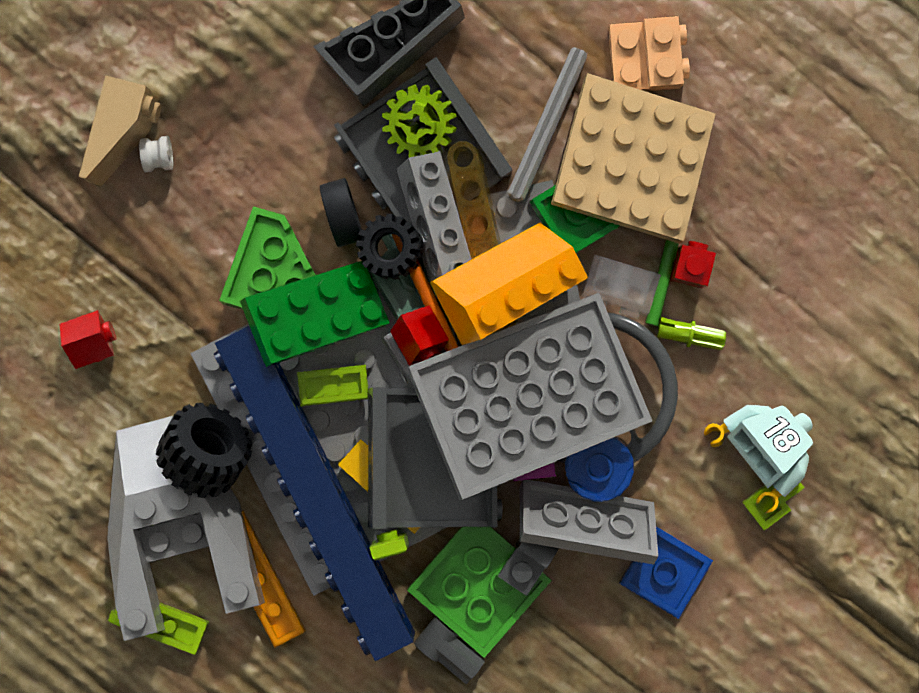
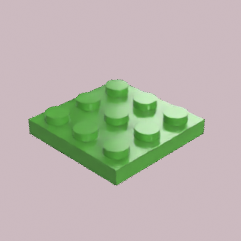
(466, 591)

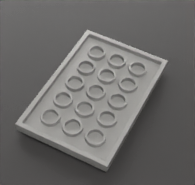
(529, 395)

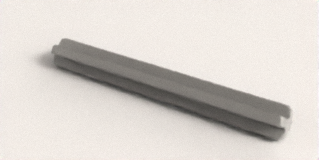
(547, 125)

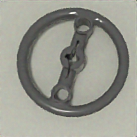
(642, 446)

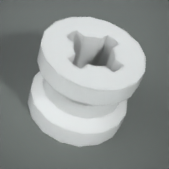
(156, 154)

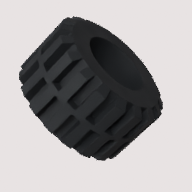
(194, 468)

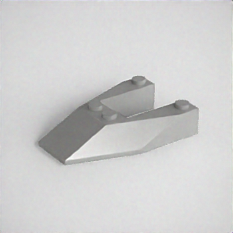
(157, 522)

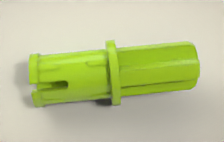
(691, 334)

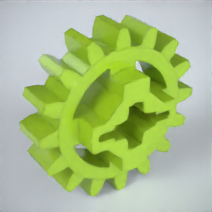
(422, 108)

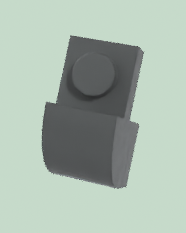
(526, 565)

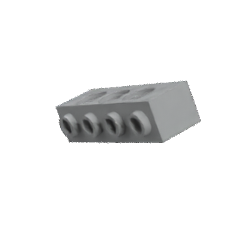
(433, 214)

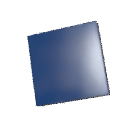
(672, 577)

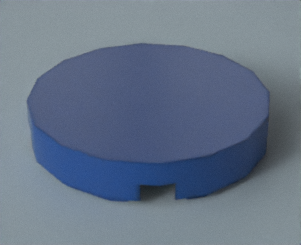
(601, 470)

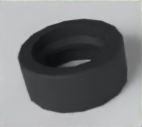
(341, 212)

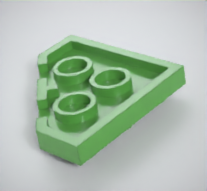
(265, 258)

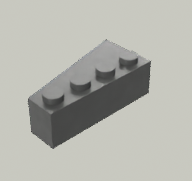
(388, 44)

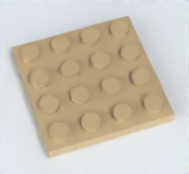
(633, 159)

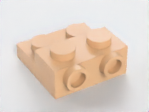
(649, 54)

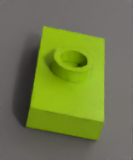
(332, 385)
(389, 544)

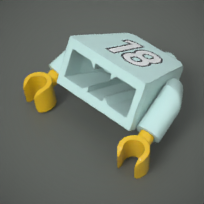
(771, 444)

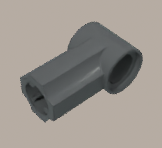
(443, 645)

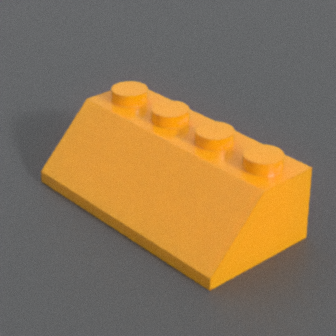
(507, 282)

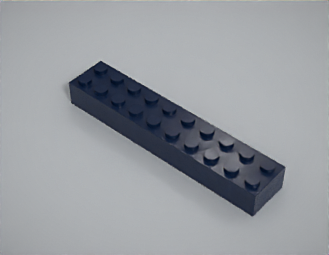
(317, 494)

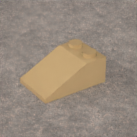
(120, 121)

